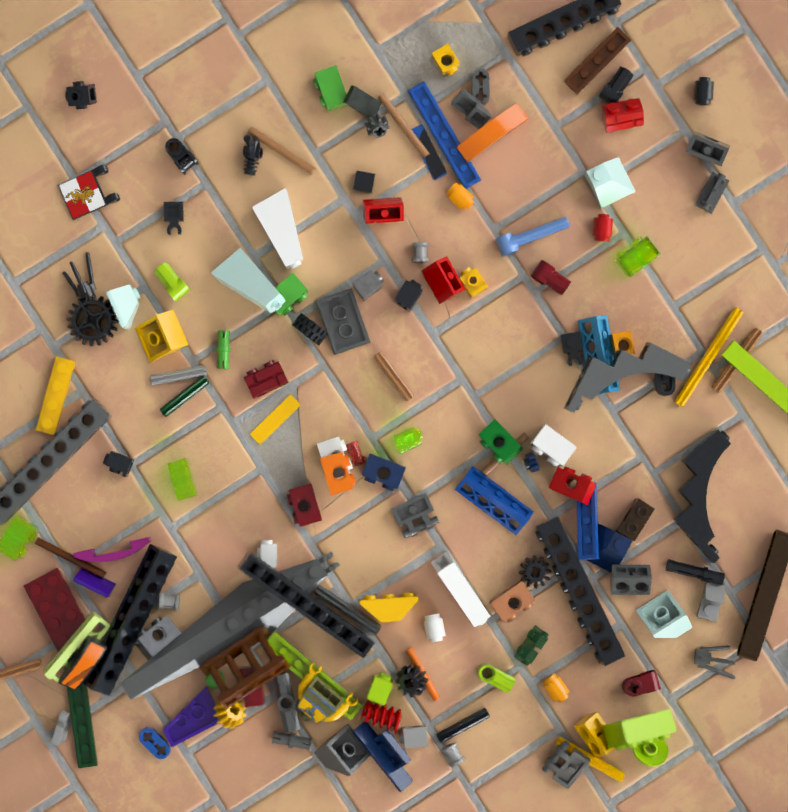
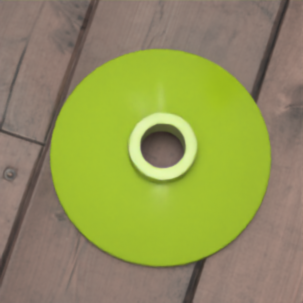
(657, 755)

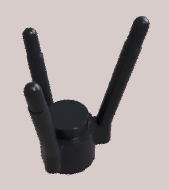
(84, 288)

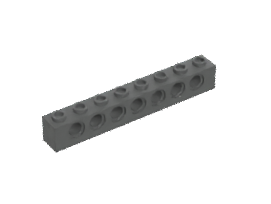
(100, 417)

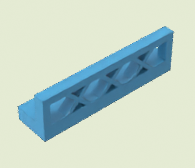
(601, 338)

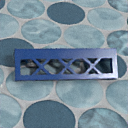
(496, 498)

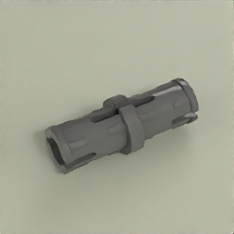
(291, 740)

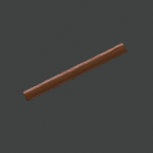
(69, 557)

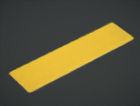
(275, 419)

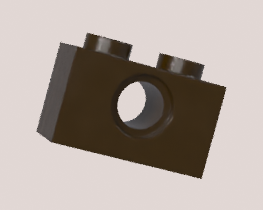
(635, 519)

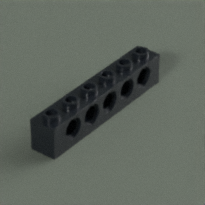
(552, 19)

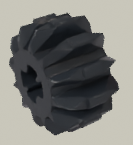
(528, 569)
(404, 679)

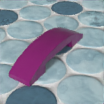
(90, 555)

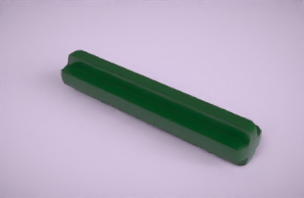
(184, 396)

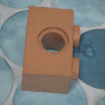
(518, 591)

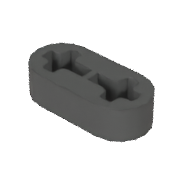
(485, 85)

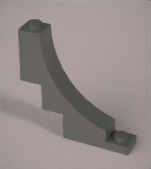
(598, 375)

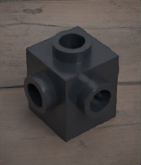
(81, 95)

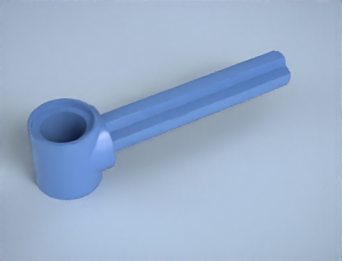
(509, 243)

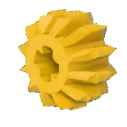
(230, 717)

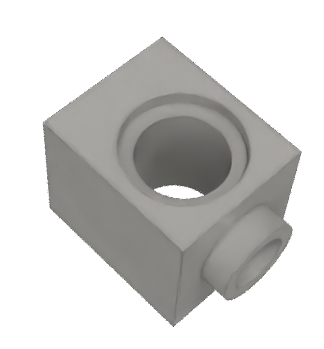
(414, 736)

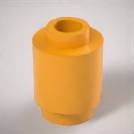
(460, 196)
(556, 688)

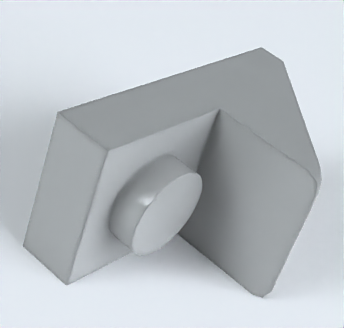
(711, 601)

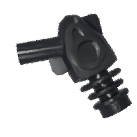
(253, 153)

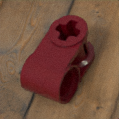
(645, 683)

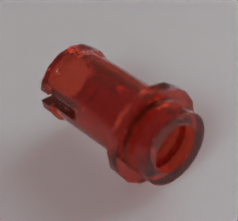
(355, 453)

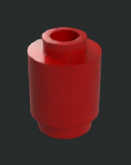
(602, 228)

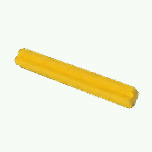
(596, 762)

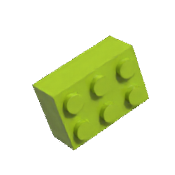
(639, 730)

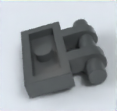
(412, 510)
(570, 769)

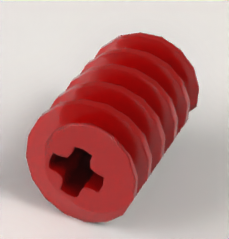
(382, 715)

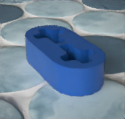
(151, 746)

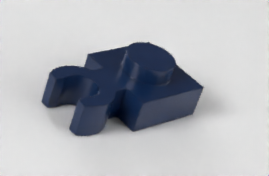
(531, 462)

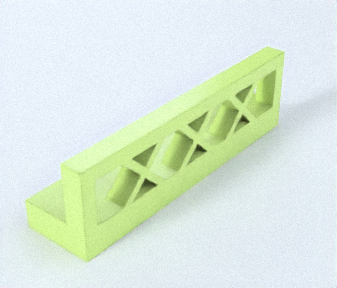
(74, 643)

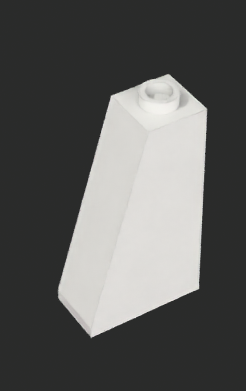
(278, 222)
(460, 589)

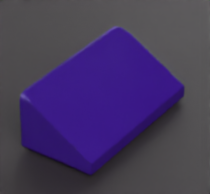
(101, 586)

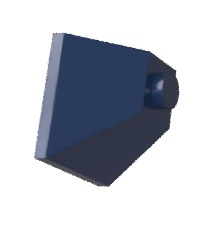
(611, 548)

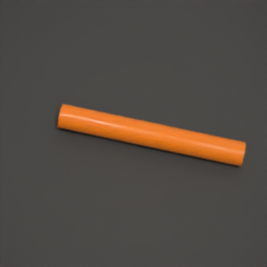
(415, 660)

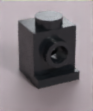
(118, 463)

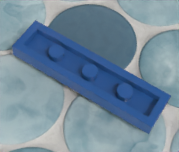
(588, 529)

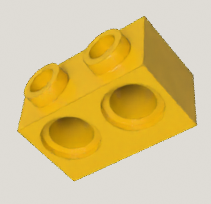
(592, 732)

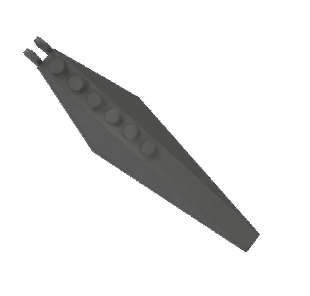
(223, 626)

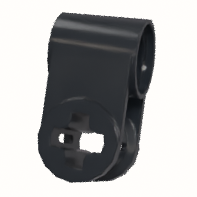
(181, 156)

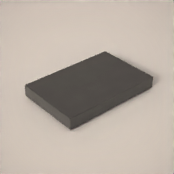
(343, 321)

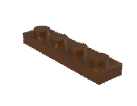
(597, 60)

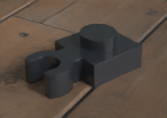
(174, 214)
(572, 344)

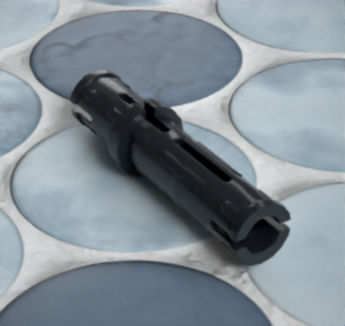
(697, 572)

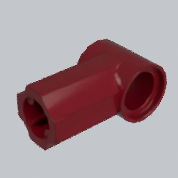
(546, 275)

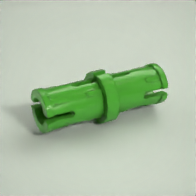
(223, 349)

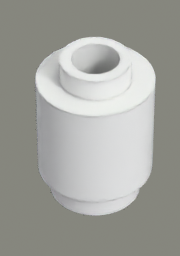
(434, 627)

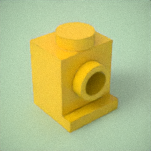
(473, 289)

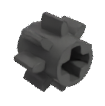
(377, 126)

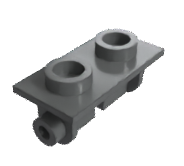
(712, 192)

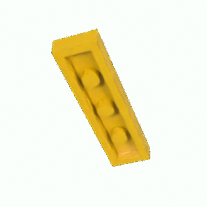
(55, 395)

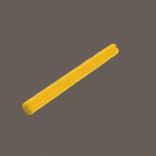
(708, 357)

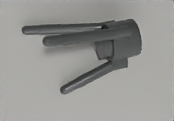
(702, 658)

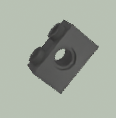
(708, 148)

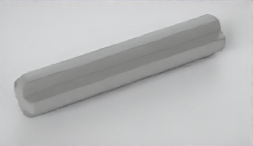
(178, 375)

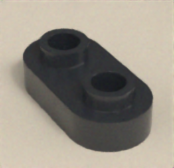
(669, 381)

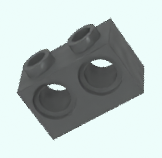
(630, 579)

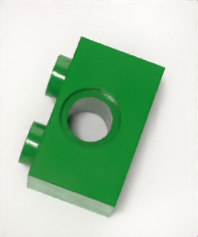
(494, 432)

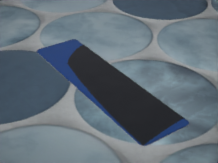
(432, 160)

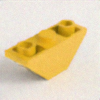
(389, 607)

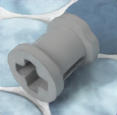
(420, 252)
(169, 601)
(453, 754)

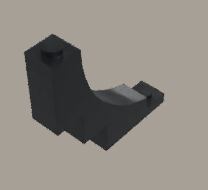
(694, 518)

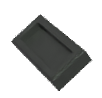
(362, 102)

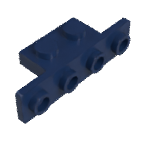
(386, 753)

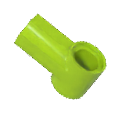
(174, 285)
(497, 678)

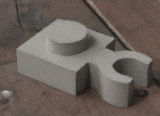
(60, 734)

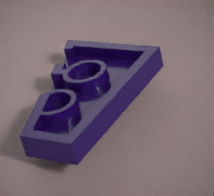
(192, 719)

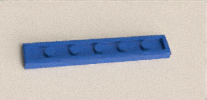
(443, 134)

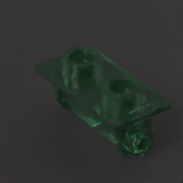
(535, 638)

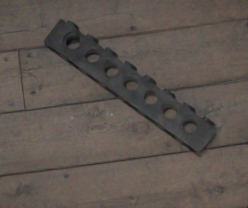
(305, 604)
(131, 618)
(614, 650)

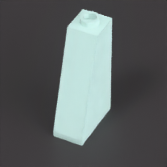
(247, 280)

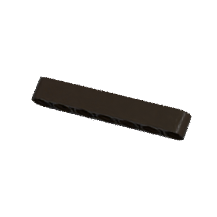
(764, 597)

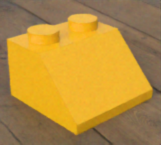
(161, 335)

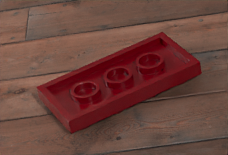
(55, 606)

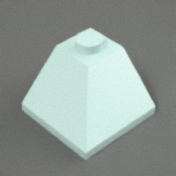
(609, 182)
(125, 304)
(664, 617)

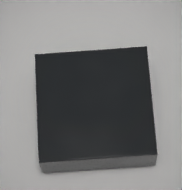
(364, 181)

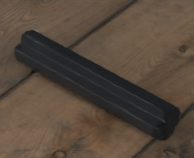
(463, 725)

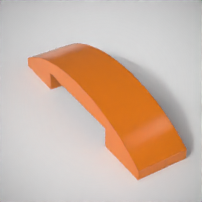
(492, 132)

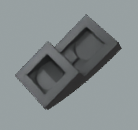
(472, 108)

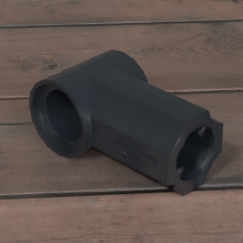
(614, 89)

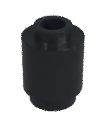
(703, 91)

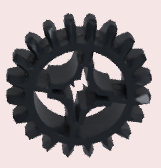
(85, 324)

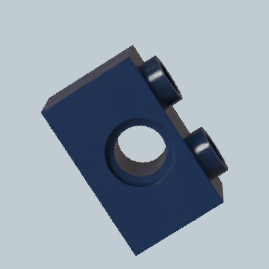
(372, 466)

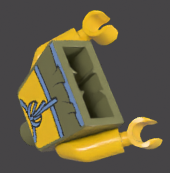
(319, 700)

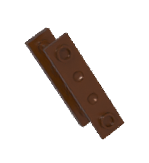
(260, 675)

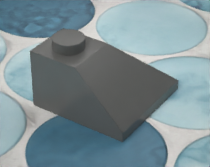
(342, 752)

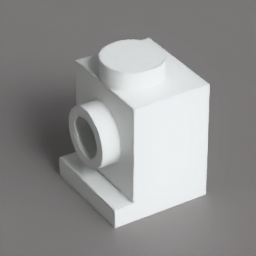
(268, 552)

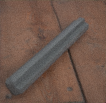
(347, 609)

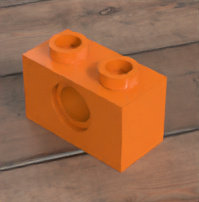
(336, 485)

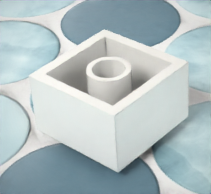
(552, 445)

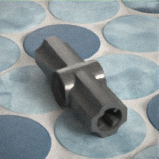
(288, 714)

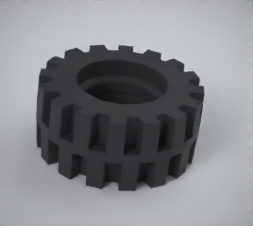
(310, 329)

